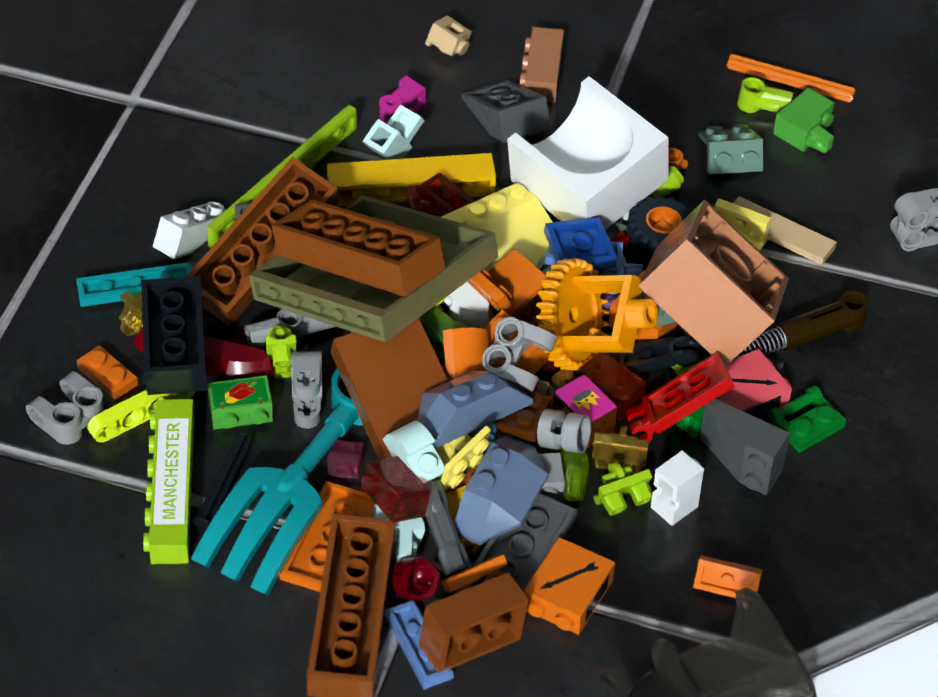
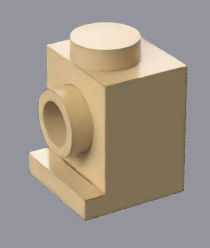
(449, 36)

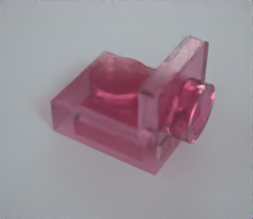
(345, 459)

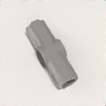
(298, 324)

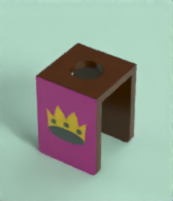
(586, 398)

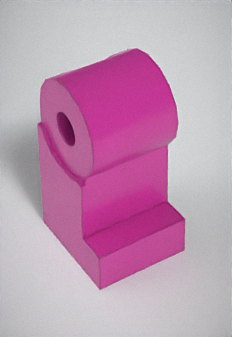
(409, 95)

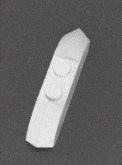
(469, 306)

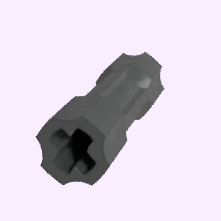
(450, 550)

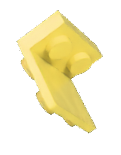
(460, 455)

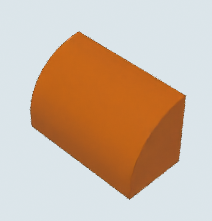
(464, 350)

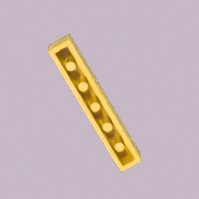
(389, 178)

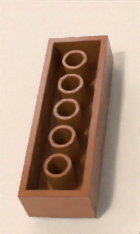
(251, 239)
(359, 247)
(351, 607)

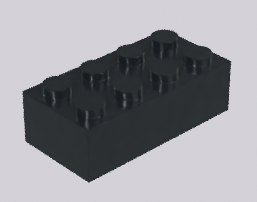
(173, 335)

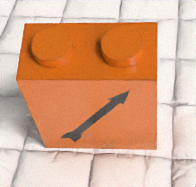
(569, 585)

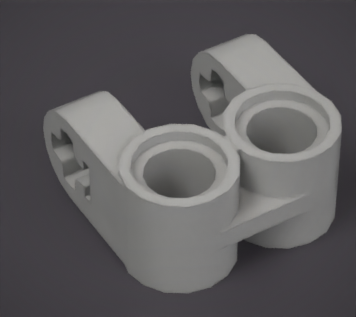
(916, 220)
(512, 350)
(306, 387)
(67, 419)

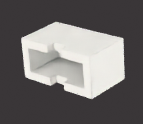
(677, 487)

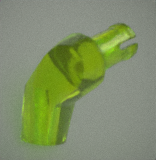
(576, 474)

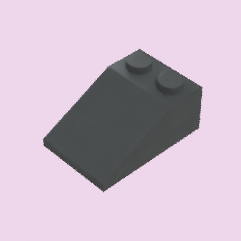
(508, 109)
(745, 445)

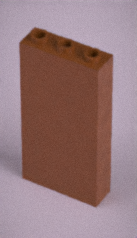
(389, 381)

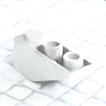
(185, 230)

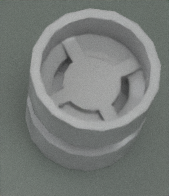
(565, 431)

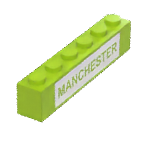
(171, 482)

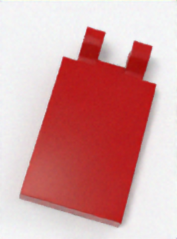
(681, 397)

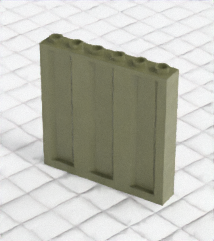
(365, 307)

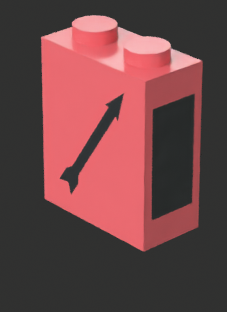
(756, 385)

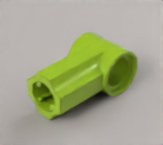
(757, 96)

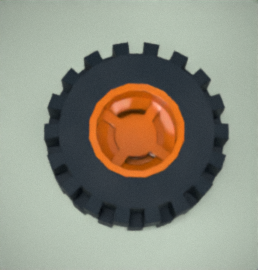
(652, 223)

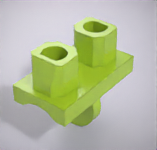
(279, 346)
(612, 494)

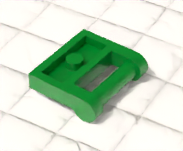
(812, 425)

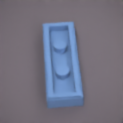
(407, 625)

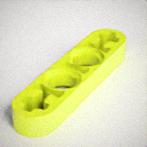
(114, 420)

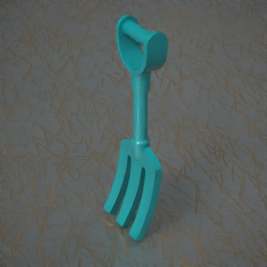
(281, 491)

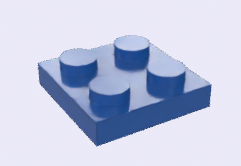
(581, 240)

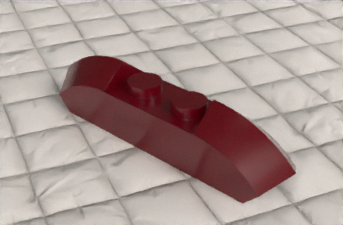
(229, 359)

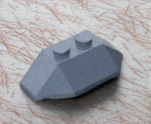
(469, 404)
(500, 490)

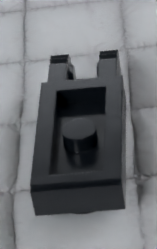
(661, 354)

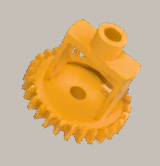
(574, 312)

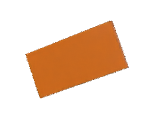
(308, 558)

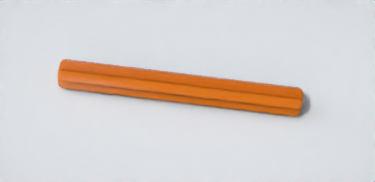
(790, 78)

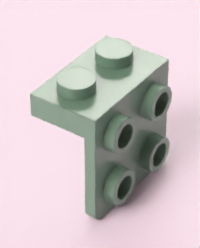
(732, 149)

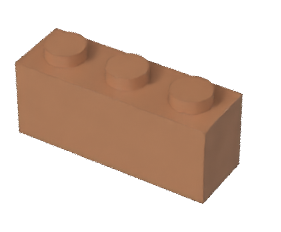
(543, 61)

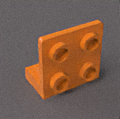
(509, 283)

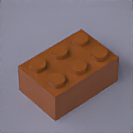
(473, 622)

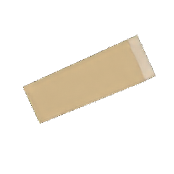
(793, 235)

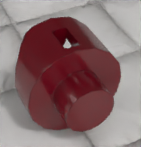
(412, 576)

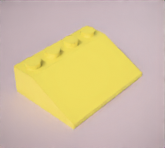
(514, 218)

